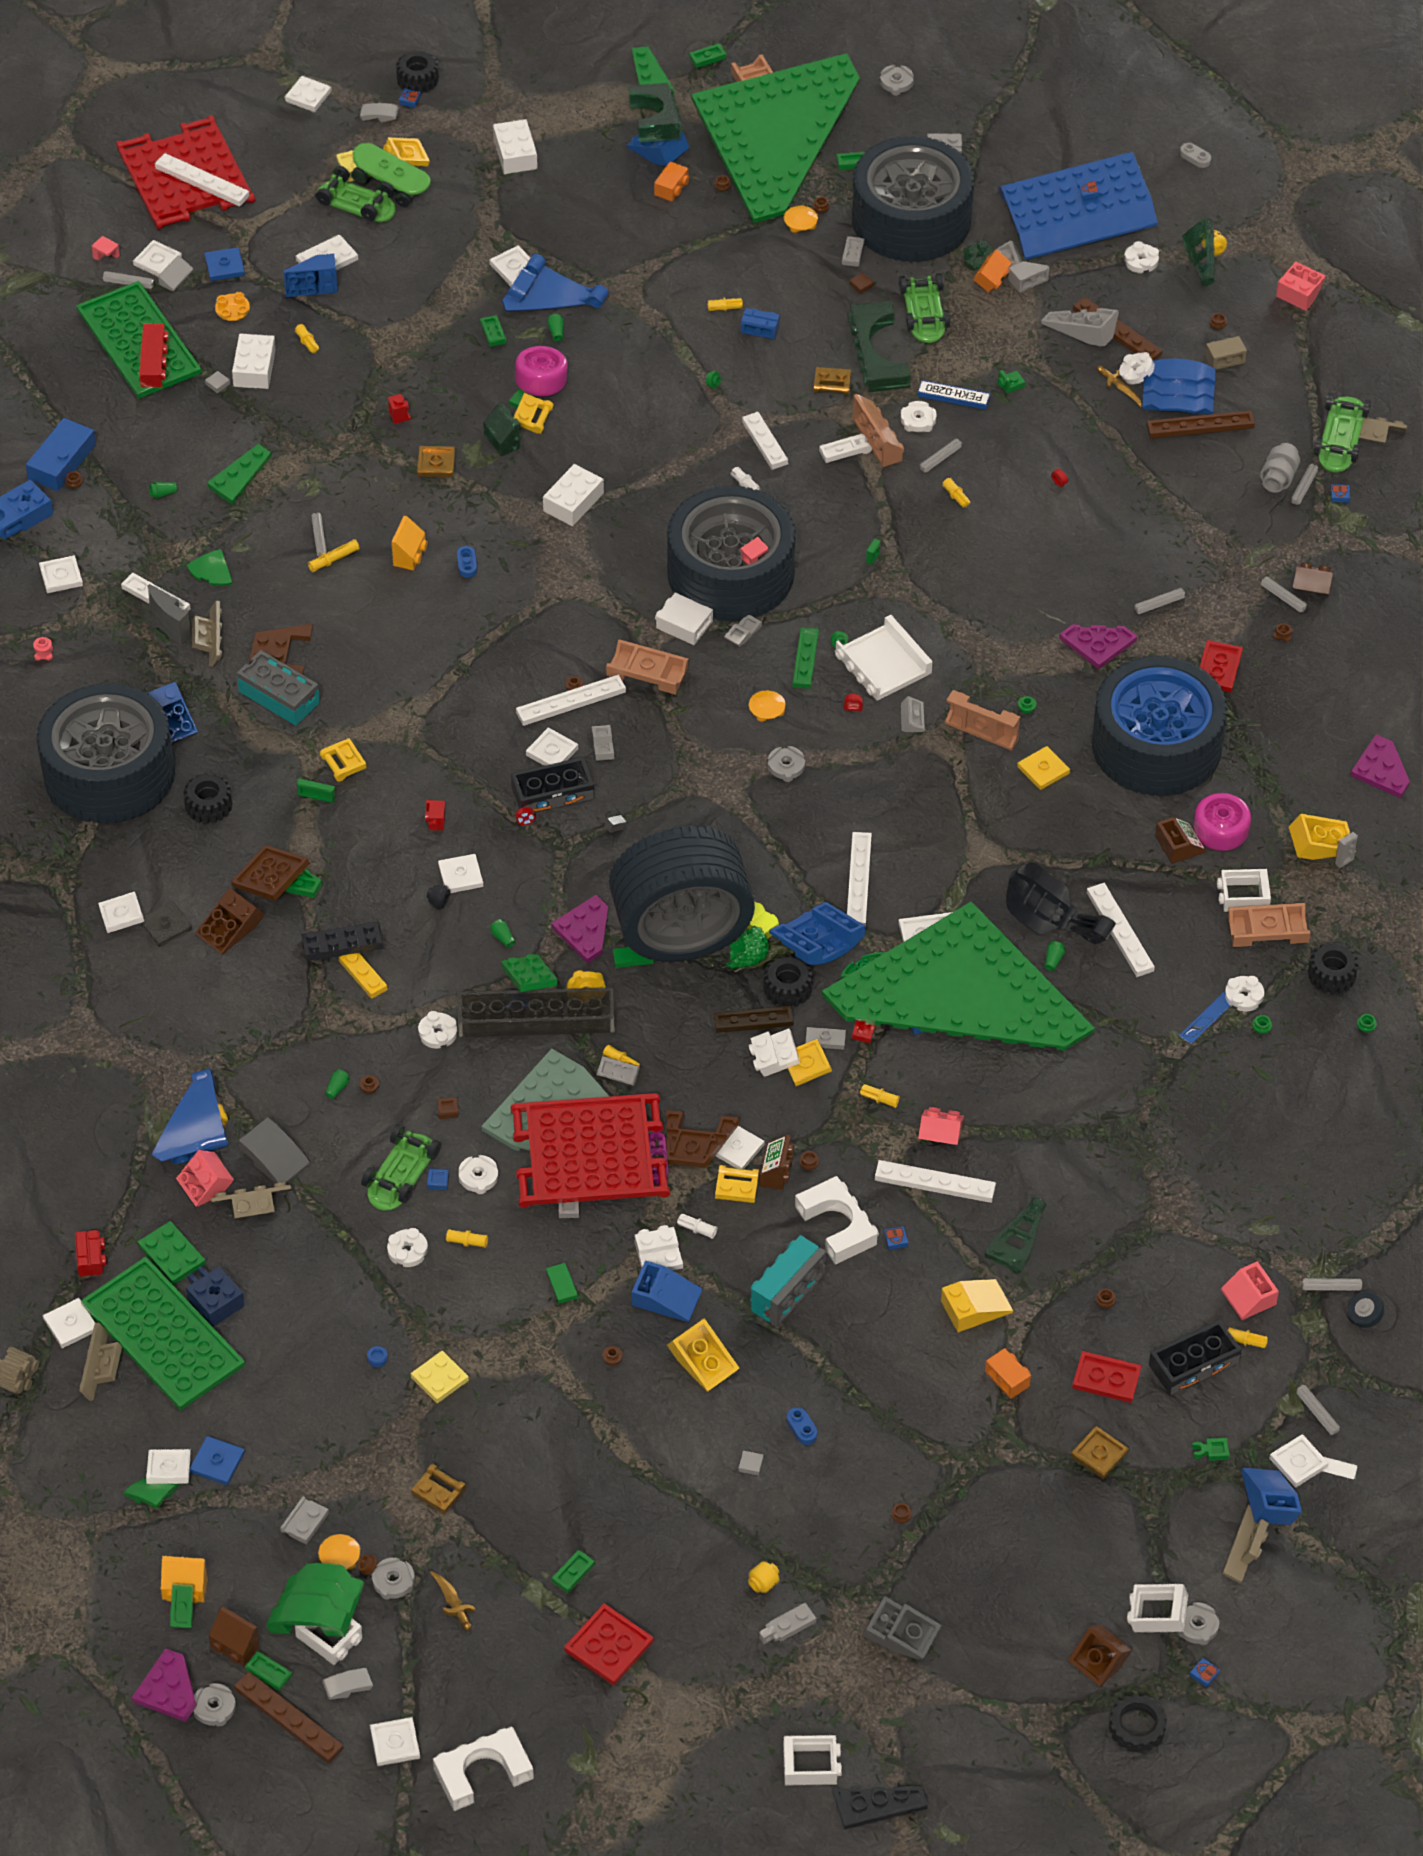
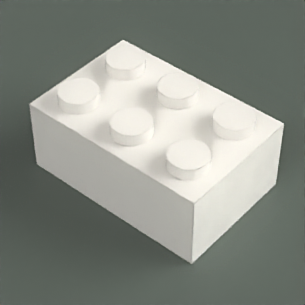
(515, 146)
(253, 361)
(573, 495)

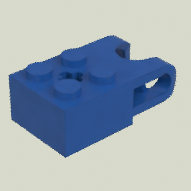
(23, 509)

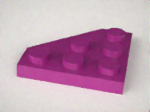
(1097, 642)
(1382, 767)
(584, 928)
(168, 1687)

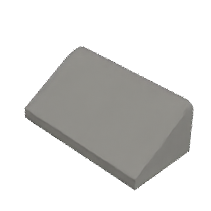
(1011, 252)
(175, 274)
(912, 715)

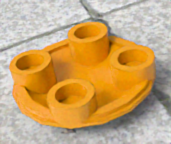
(800, 218)
(232, 306)
(767, 705)
(340, 1550)

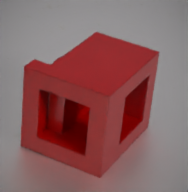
(398, 409)
(435, 814)

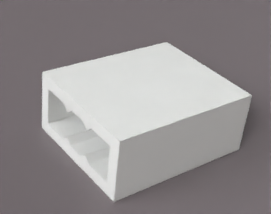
(684, 618)

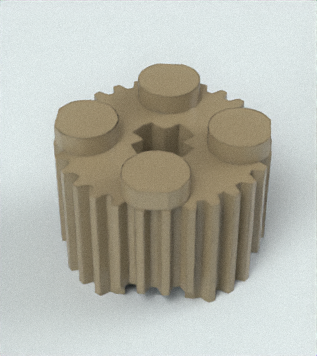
(17, 1370)

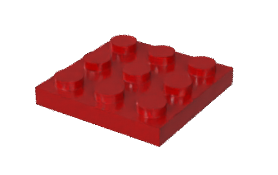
(608, 1644)

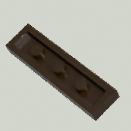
(753, 1019)

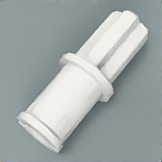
(743, 479)
(697, 1226)

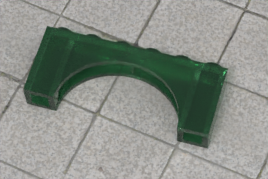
(659, 98)
(878, 372)

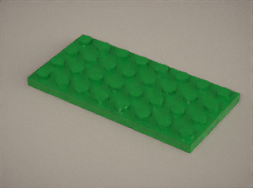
(118, 326)
(163, 1333)

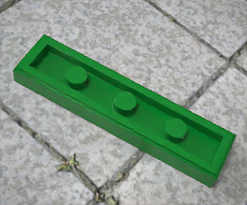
(805, 658)

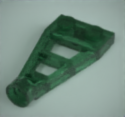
(1191, 239)
(1009, 1255)

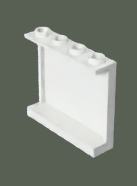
(885, 659)

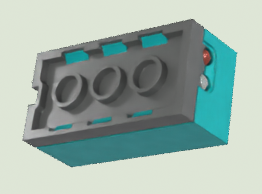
(278, 688)
(788, 1280)

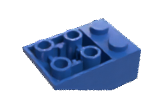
(659, 151)
(312, 276)
(178, 716)
(665, 1292)
(1271, 1496)

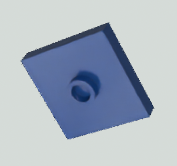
(224, 264)
(217, 1460)

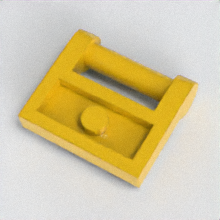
(527, 410)
(347, 755)
(736, 1189)

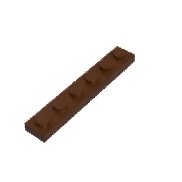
(1123, 333)
(1200, 424)
(288, 1717)

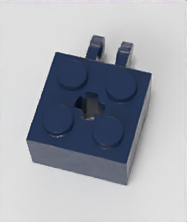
(214, 1295)

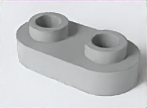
(1195, 155)

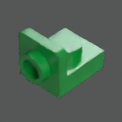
(1010, 382)

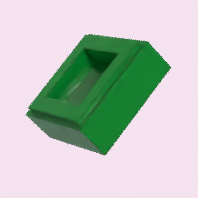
(873, 551)

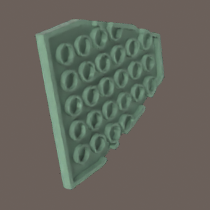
(550, 1080)

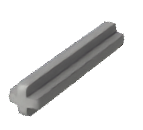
(127, 279)
(940, 455)
(1304, 484)
(318, 533)
(1284, 594)
(1159, 601)
(1331, 1284)
(1317, 1409)

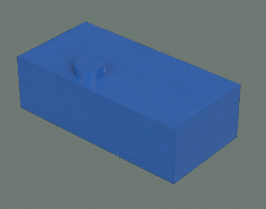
(60, 454)

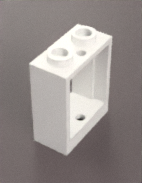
(1244, 877)
(1158, 1592)
(331, 1654)
(811, 1743)

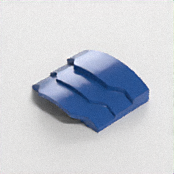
(1180, 387)
(820, 934)

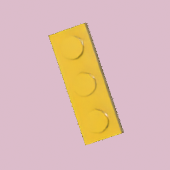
(363, 974)

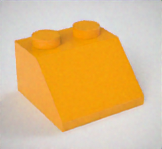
(408, 544)
(183, 1571)

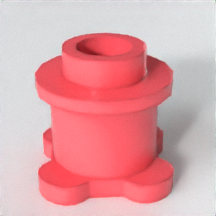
(43, 648)

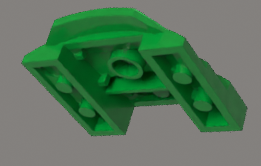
(318, 1597)

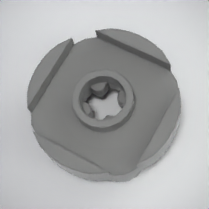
(896, 86)
(789, 771)
(397, 1588)
(1209, 1622)
(214, 1716)

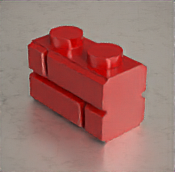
(89, 1254)

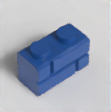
(760, 323)

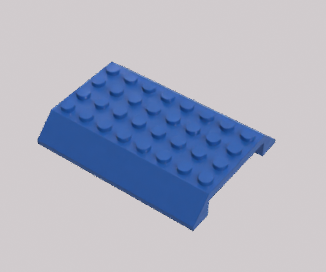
(1055, 217)

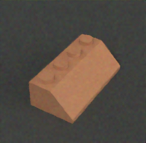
(877, 431)

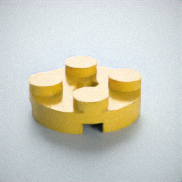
(586, 979)

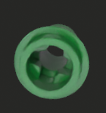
(556, 324)
(161, 489)
(502, 932)
(1054, 954)
(338, 1081)

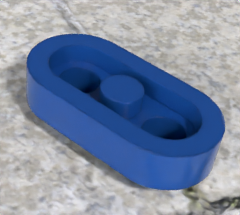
(466, 561)
(801, 1424)

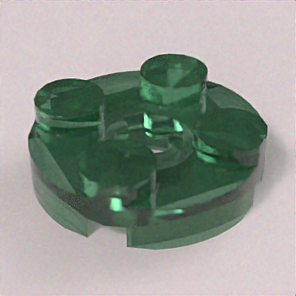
(971, 254)

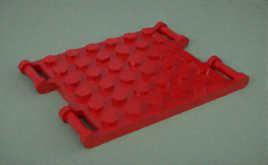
(168, 197)
(589, 1149)

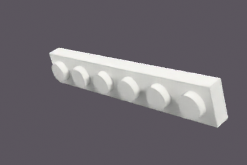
(202, 179)
(570, 700)
(859, 876)
(1122, 932)
(935, 1181)

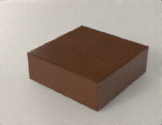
(861, 283)
(447, 1108)

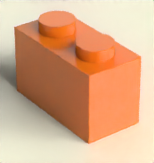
(671, 181)
(992, 271)
(1008, 1373)

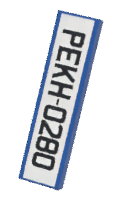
(953, 394)

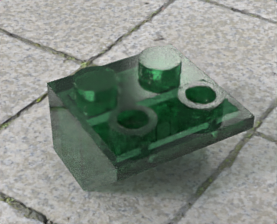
(502, 430)

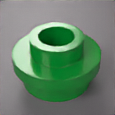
(713, 379)
(839, 636)
(1027, 704)
(1262, 1020)
(1364, 1020)

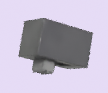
(615, 823)

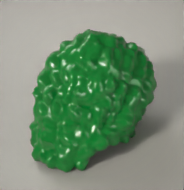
(748, 949)

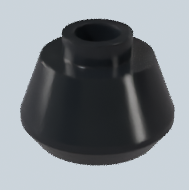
(438, 896)

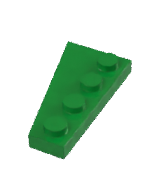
(647, 68)
(236, 476)

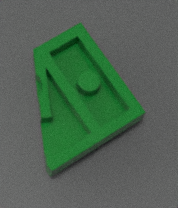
(305, 885)

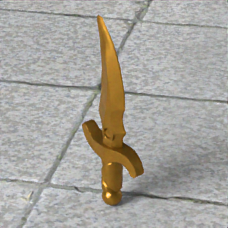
(1114, 378)
(452, 1598)

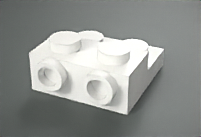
(774, 1052)
(659, 1247)

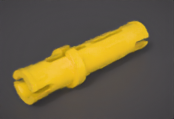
(327, 559)

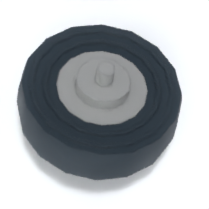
(1366, 1309)

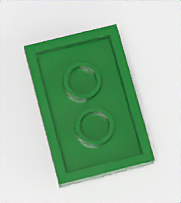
(529, 973)
(171, 1253)

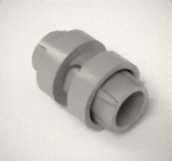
(1280, 467)

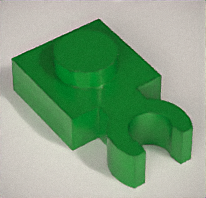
(1214, 1448)

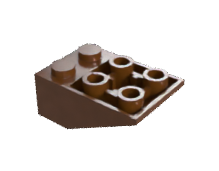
(229, 921)

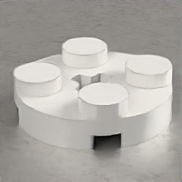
(1149, 260)
(1141, 362)
(910, 420)
(1247, 984)
(437, 1020)
(481, 1183)
(407, 1237)

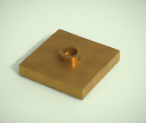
(436, 461)
(1099, 1452)

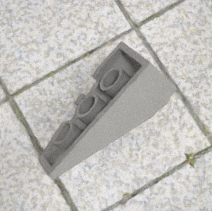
(1090, 327)

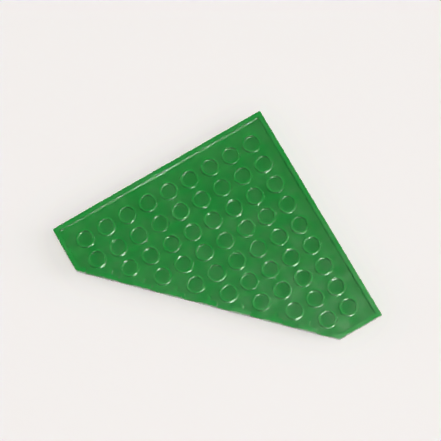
(775, 128)
(961, 982)

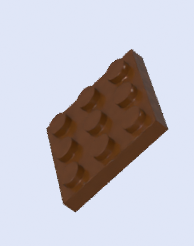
(270, 872)

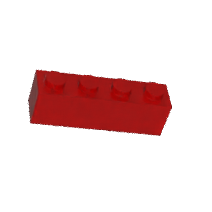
(152, 355)

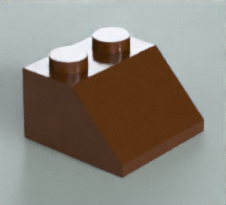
(234, 1637)
(1099, 1654)

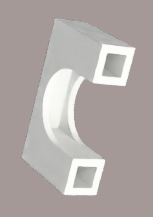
(834, 1196)
(501, 1746)

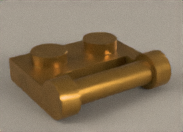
(832, 380)
(436, 1495)

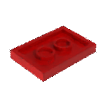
(1221, 663)
(1107, 1377)

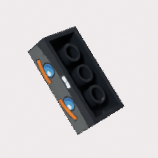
(553, 785)
(1195, 1357)

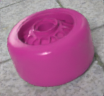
(541, 371)
(1222, 821)

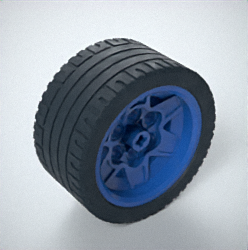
(1162, 704)

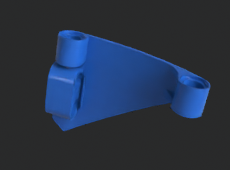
(543, 288)
(194, 1123)

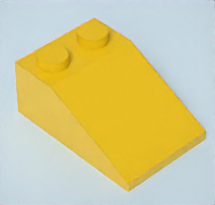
(1317, 836)
(974, 1303)
(703, 1355)

